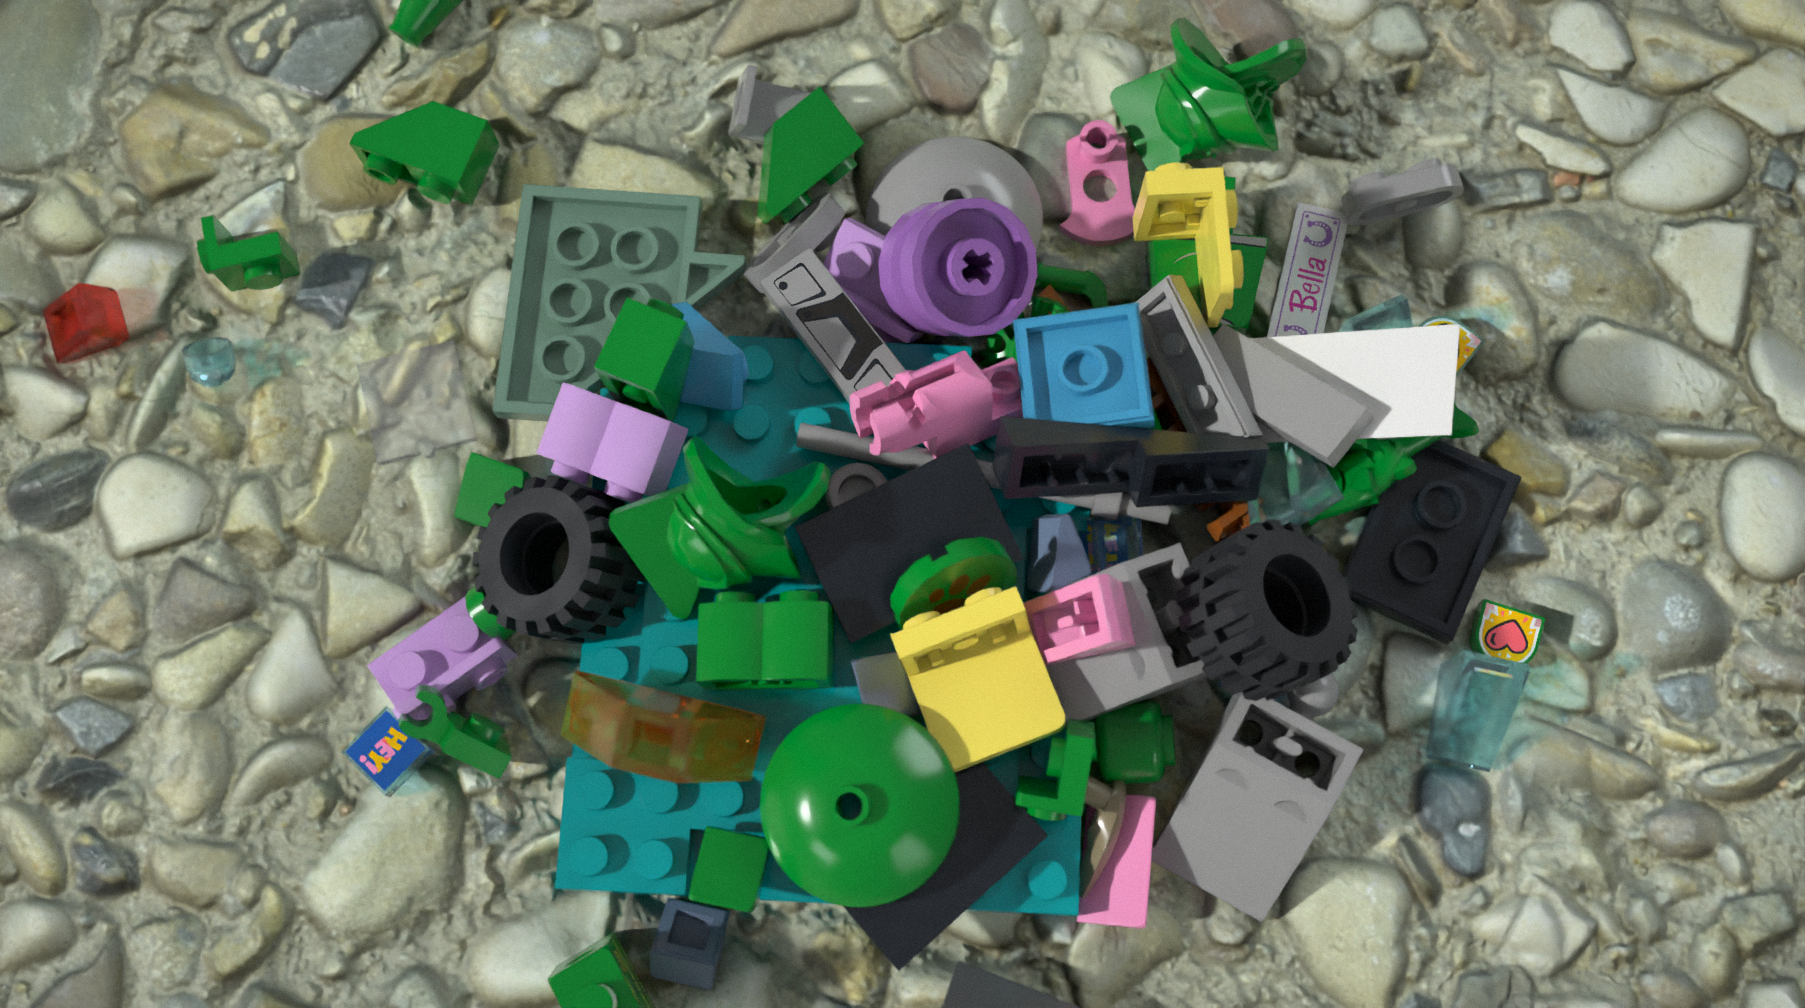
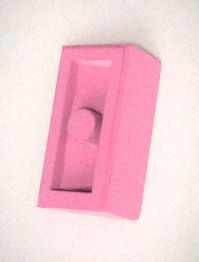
(1123, 887)

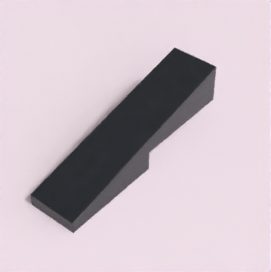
(1149, 464)

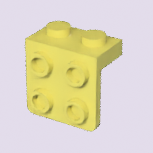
(1188, 205)
(980, 677)

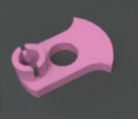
(1094, 221)

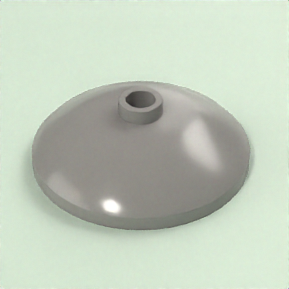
(953, 169)

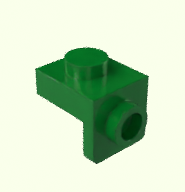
(247, 263)

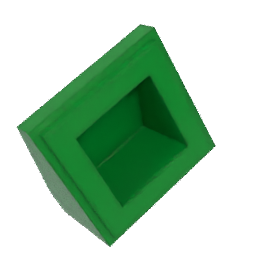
(483, 485)
(730, 869)

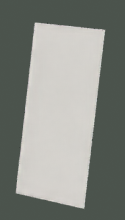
(1395, 372)

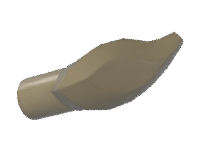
(1103, 830)

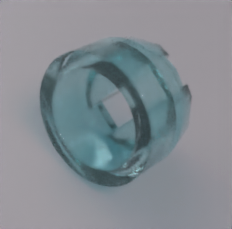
(210, 361)

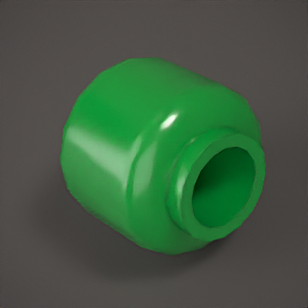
(1134, 743)

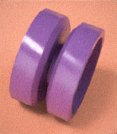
(958, 267)

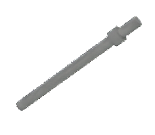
(851, 446)

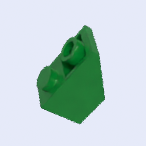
(430, 148)
(799, 151)

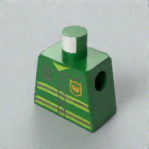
(599, 978)

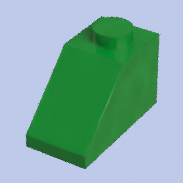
(647, 357)

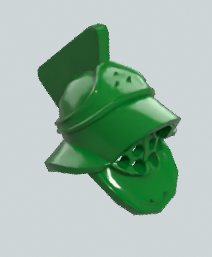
(1203, 102)
(716, 527)

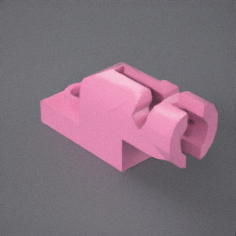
(938, 405)

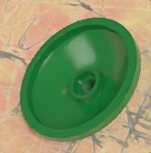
(905, 797)

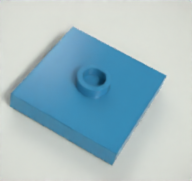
(1085, 367)

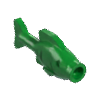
(1371, 471)

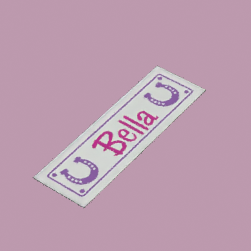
(1308, 272)

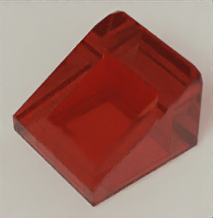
(85, 322)

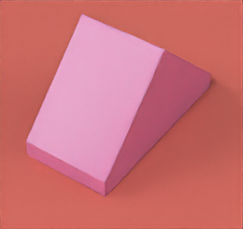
(1081, 620)

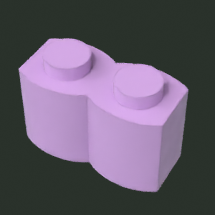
(610, 442)

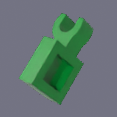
(470, 740)

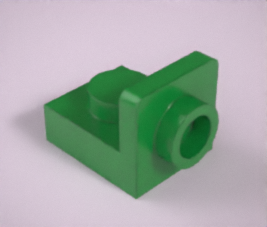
(1070, 763)

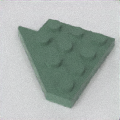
(572, 273)

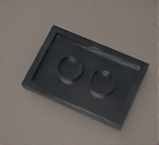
(880, 534)
(1430, 540)
(988, 843)

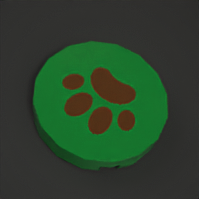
(952, 578)

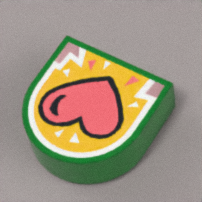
(1505, 632)

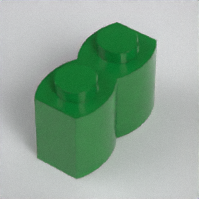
(766, 643)

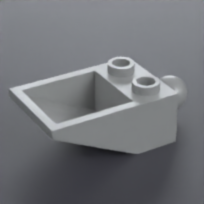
(1161, 654)
(1248, 808)

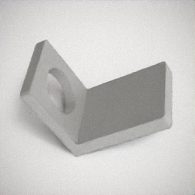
(760, 105)

